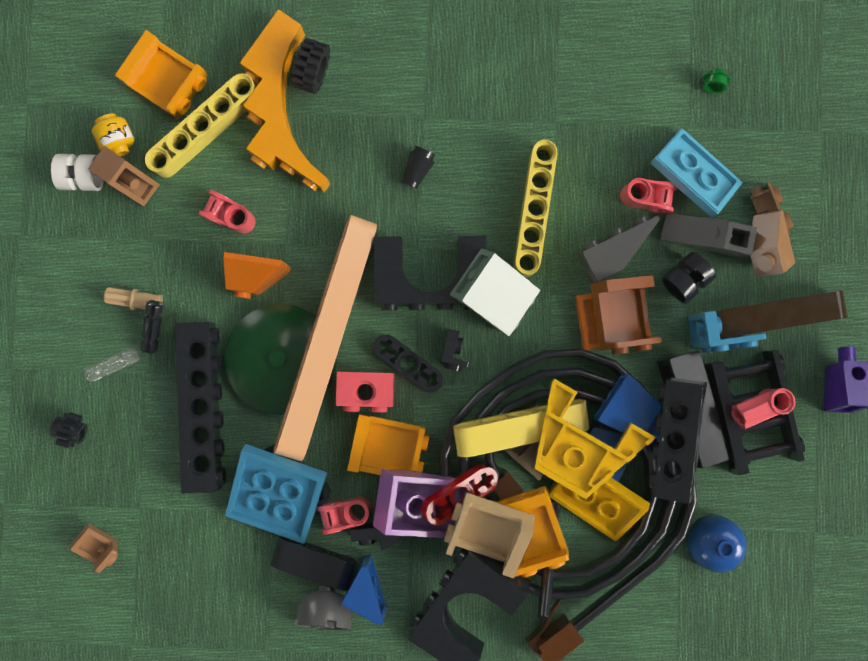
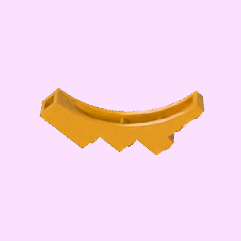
(269, 64)

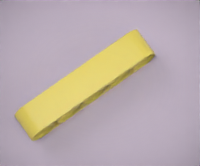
(188, 127)
(539, 196)
(511, 429)

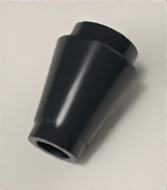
(418, 166)

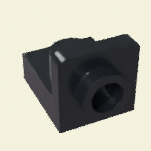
(453, 346)

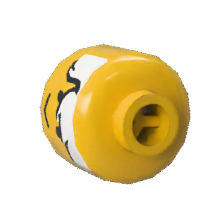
(113, 133)

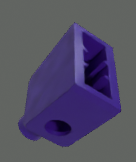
(846, 383)

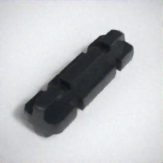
(151, 326)

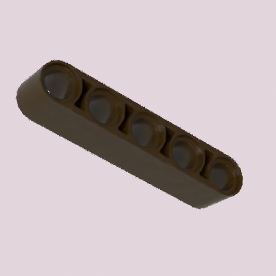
(782, 314)

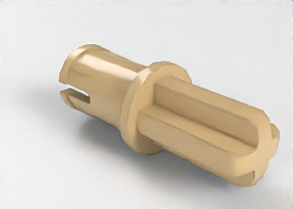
(127, 298)

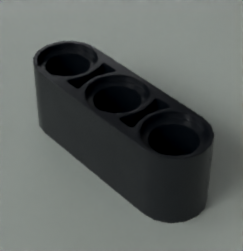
(313, 563)

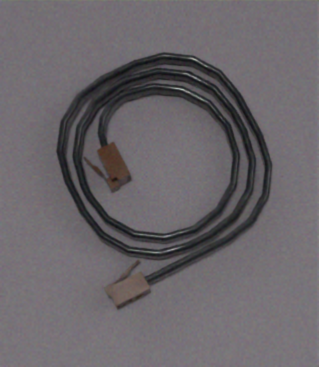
(562, 636)

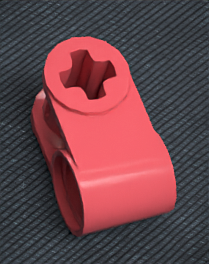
(655, 195)
(224, 211)
(339, 516)

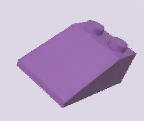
(401, 500)

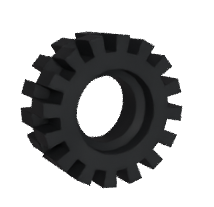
(311, 65)

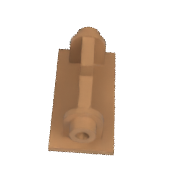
(769, 201)

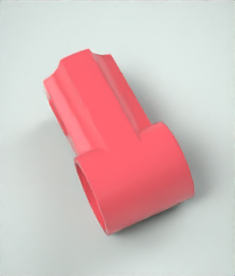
(762, 407)

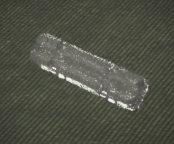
(111, 364)

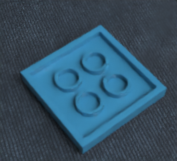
(275, 493)

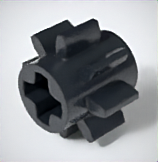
(68, 430)

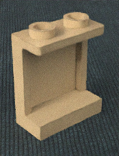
(491, 531)

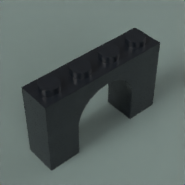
(393, 288)
(476, 574)

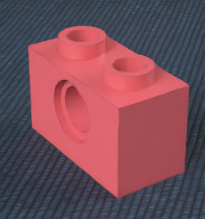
(348, 386)

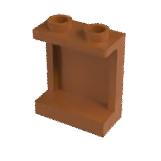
(623, 314)

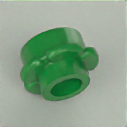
(715, 81)

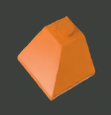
(252, 274)

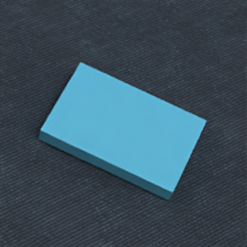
(696, 173)

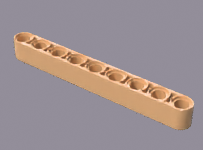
(325, 339)

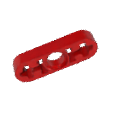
(448, 490)

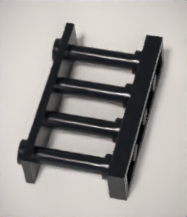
(719, 377)

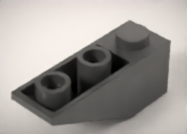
(709, 235)
(612, 255)

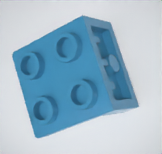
(706, 331)

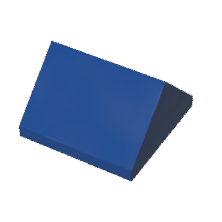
(365, 593)

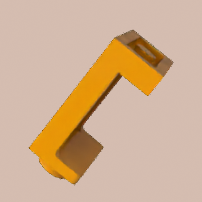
(162, 75)
(386, 445)
(547, 544)

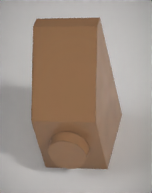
(123, 176)
(772, 245)

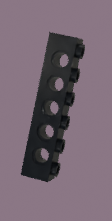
(193, 477)

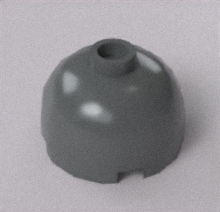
(323, 611)

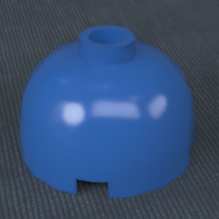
(716, 543)

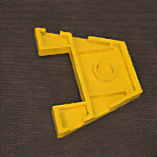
(574, 455)

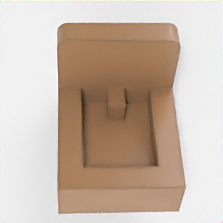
(96, 547)

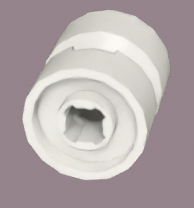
(73, 172)

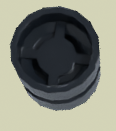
(692, 274)

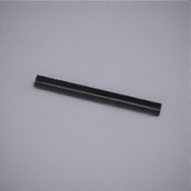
(547, 581)

